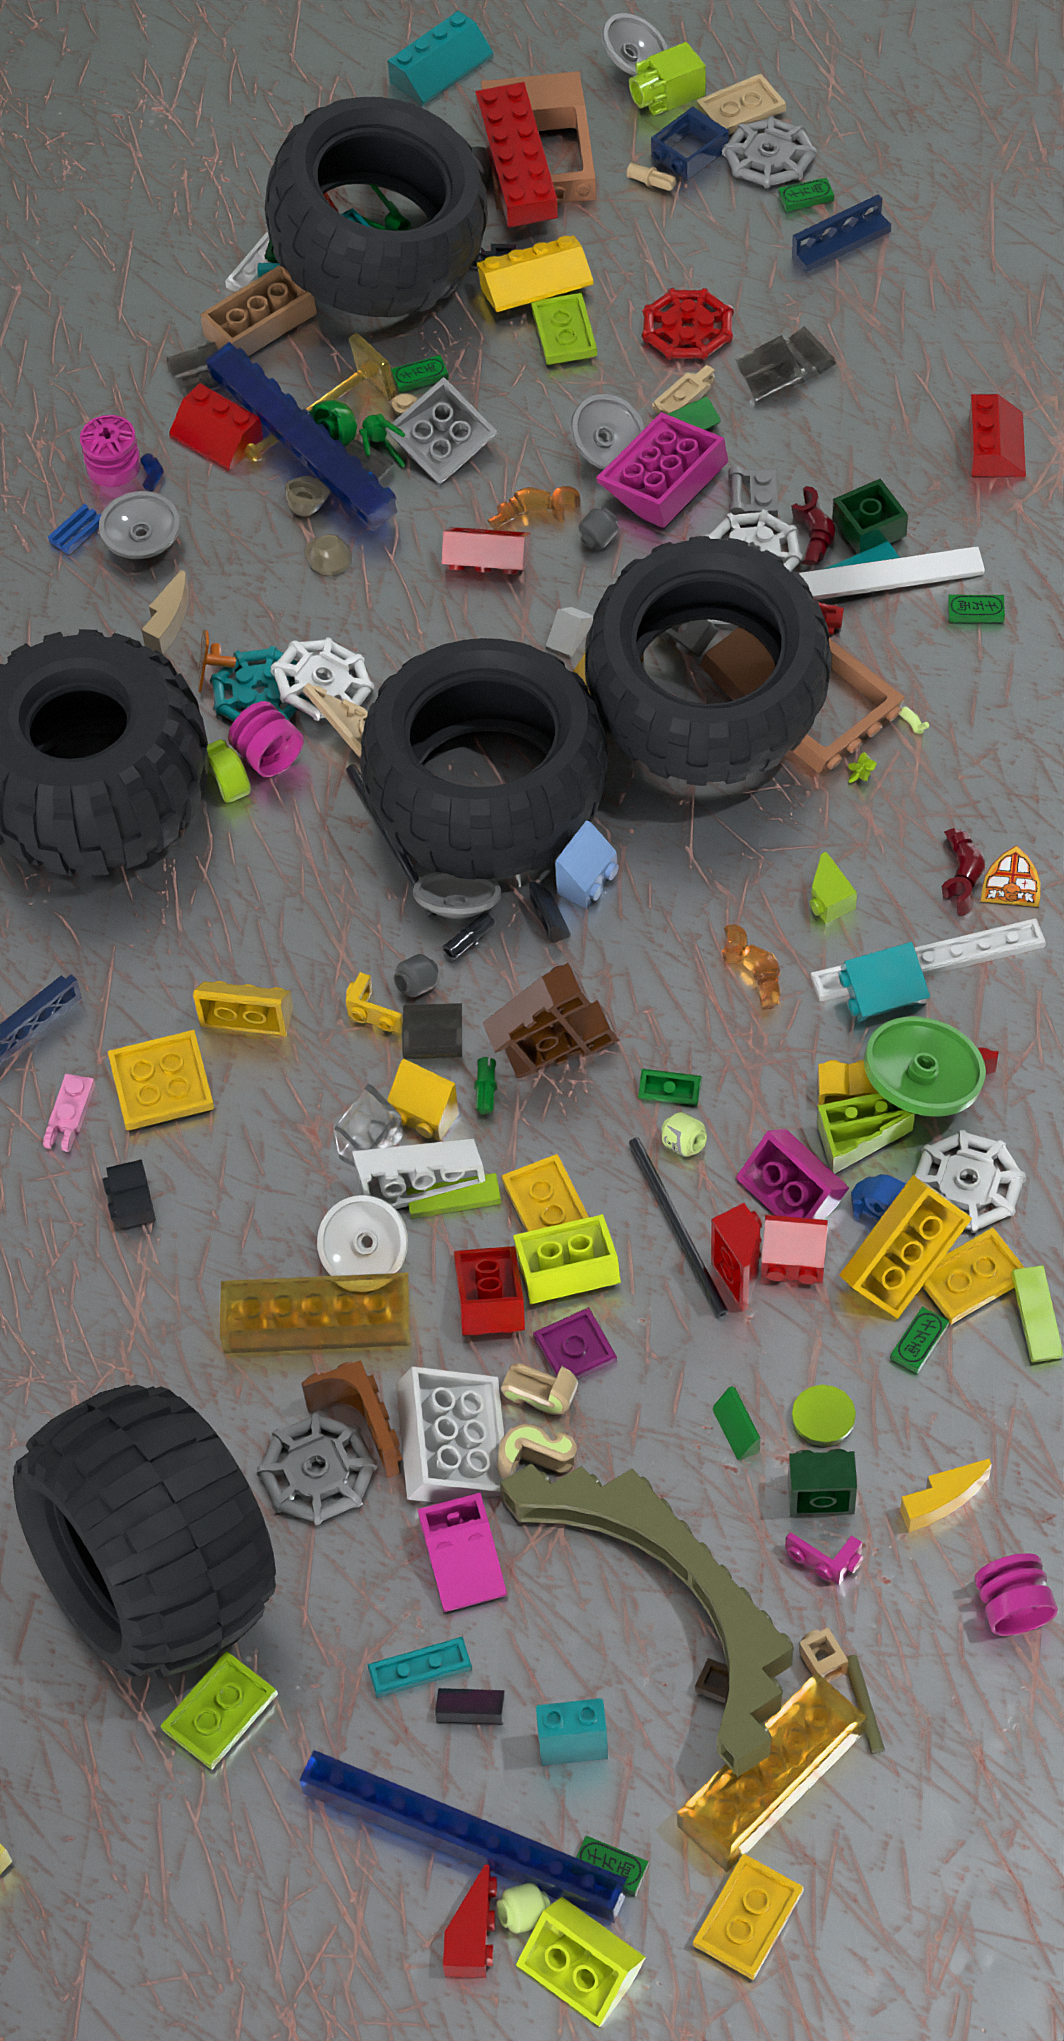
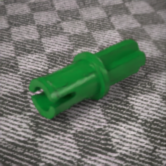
(485, 1085)

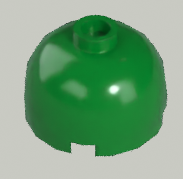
(337, 419)

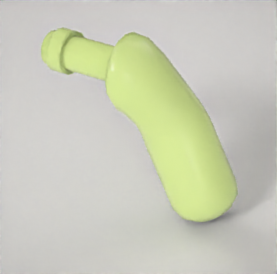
(914, 720)

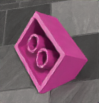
(791, 1178)

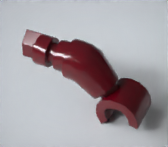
(819, 524)
(969, 870)

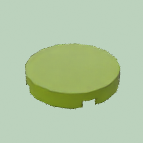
(823, 1415)

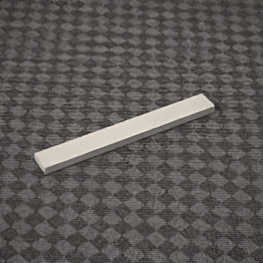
(894, 573)
(952, 954)

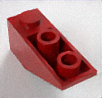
(467, 1934)

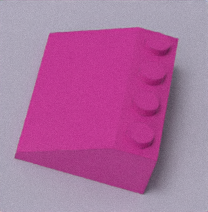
(664, 468)

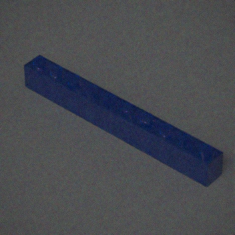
(302, 436)
(463, 1835)

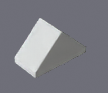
(568, 631)

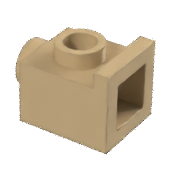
(825, 1644)

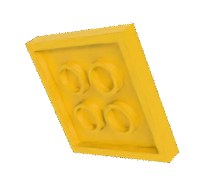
(160, 1080)

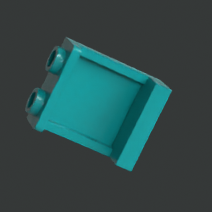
(884, 981)
(572, 1732)

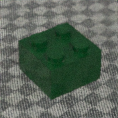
(869, 516)
(822, 1483)

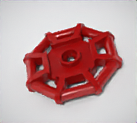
(687, 313)

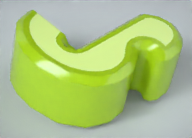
(228, 771)

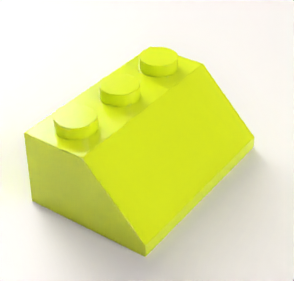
(567, 1259)
(580, 1960)

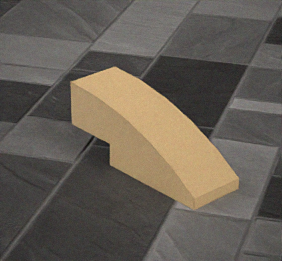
(167, 614)

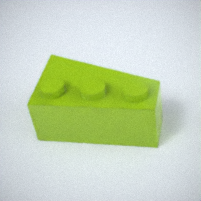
(860, 1127)

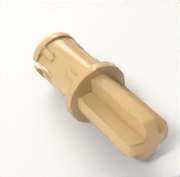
(651, 176)

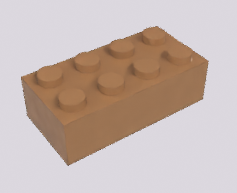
(258, 312)

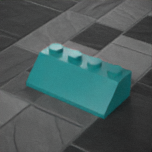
(439, 58)

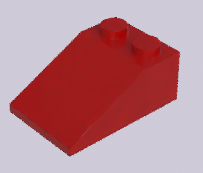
(489, 1290)

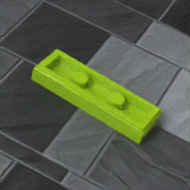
(461, 1199)
(1037, 1314)

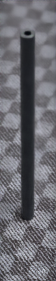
(402, 859)
(678, 1227)

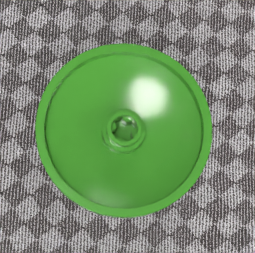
(924, 1066)

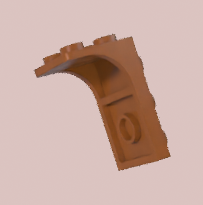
(354, 1389)

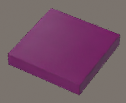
(575, 1344)

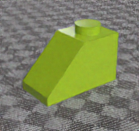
(831, 891)

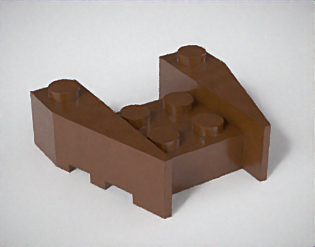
(550, 1023)

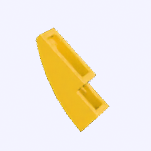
(943, 1494)

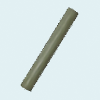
(864, 1704)

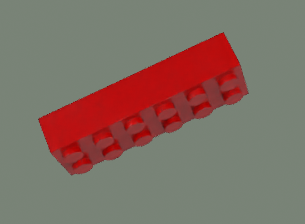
(516, 154)

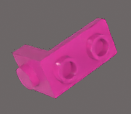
(846, 1560)

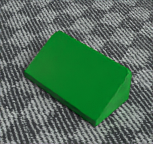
(698, 413)
(670, 1086)
(737, 1424)

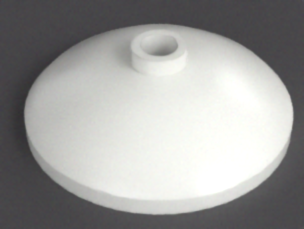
(344, 1232)

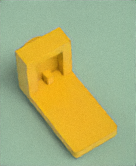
(363, 1011)

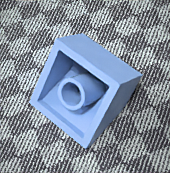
(585, 866)

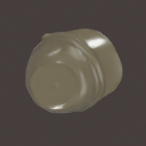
(305, 495)
(328, 555)

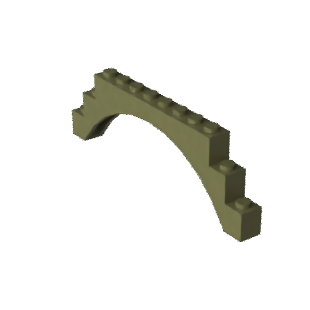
(636, 1515)

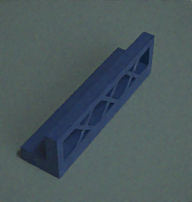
(840, 238)
(37, 1014)

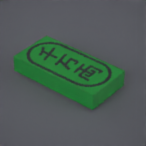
(806, 194)
(419, 374)
(976, 608)
(919, 1340)
(615, 1861)

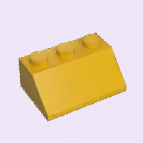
(243, 1007)

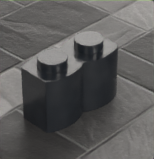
(130, 1194)

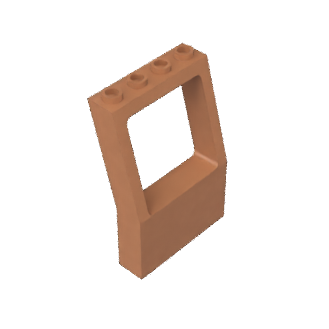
(559, 104)
(743, 664)

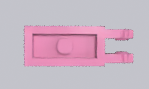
(69, 1110)

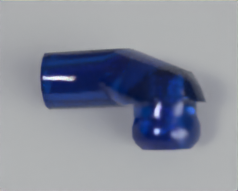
(153, 470)

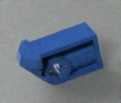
(875, 1195)

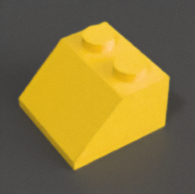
(424, 1100)

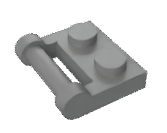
(762, 490)

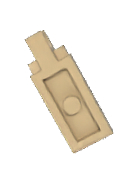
(685, 391)

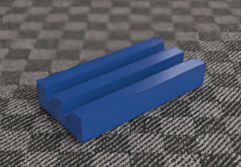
(72, 527)

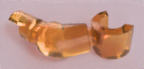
(535, 500)
(759, 961)

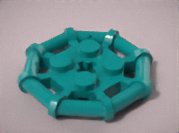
(246, 681)

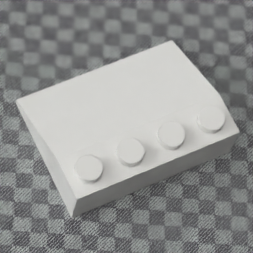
(449, 1434)

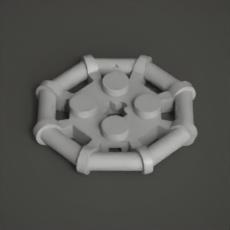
(776, 136)
(311, 1484)

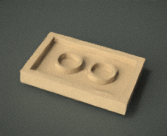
(742, 103)

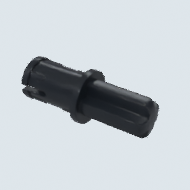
(468, 936)

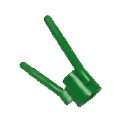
(394, 219)
(374, 429)

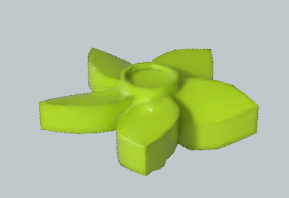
(862, 768)

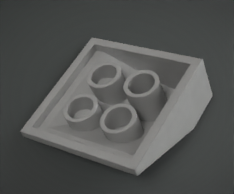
(442, 431)

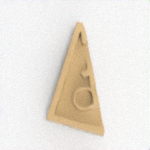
(343, 715)

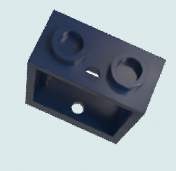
(688, 123)

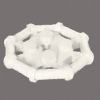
(762, 536)
(333, 662)
(981, 1167)

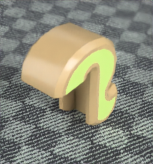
(539, 1389)
(535, 1445)

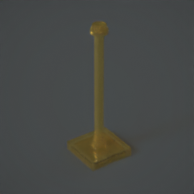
(369, 366)

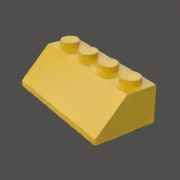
(534, 273)
(905, 1246)

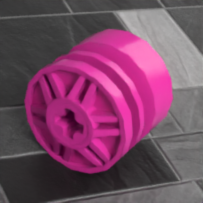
(110, 450)
(265, 739)
(1016, 1594)

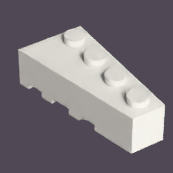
(391, 1170)

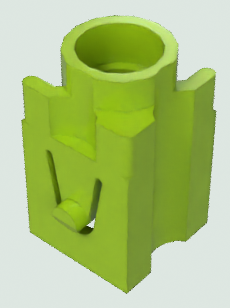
(668, 79)

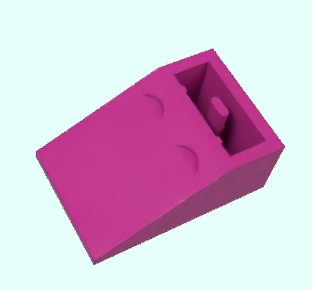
(462, 1552)

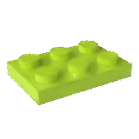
(564, 328)
(219, 1710)

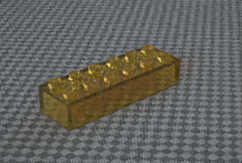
(315, 1313)
(805, 1742)

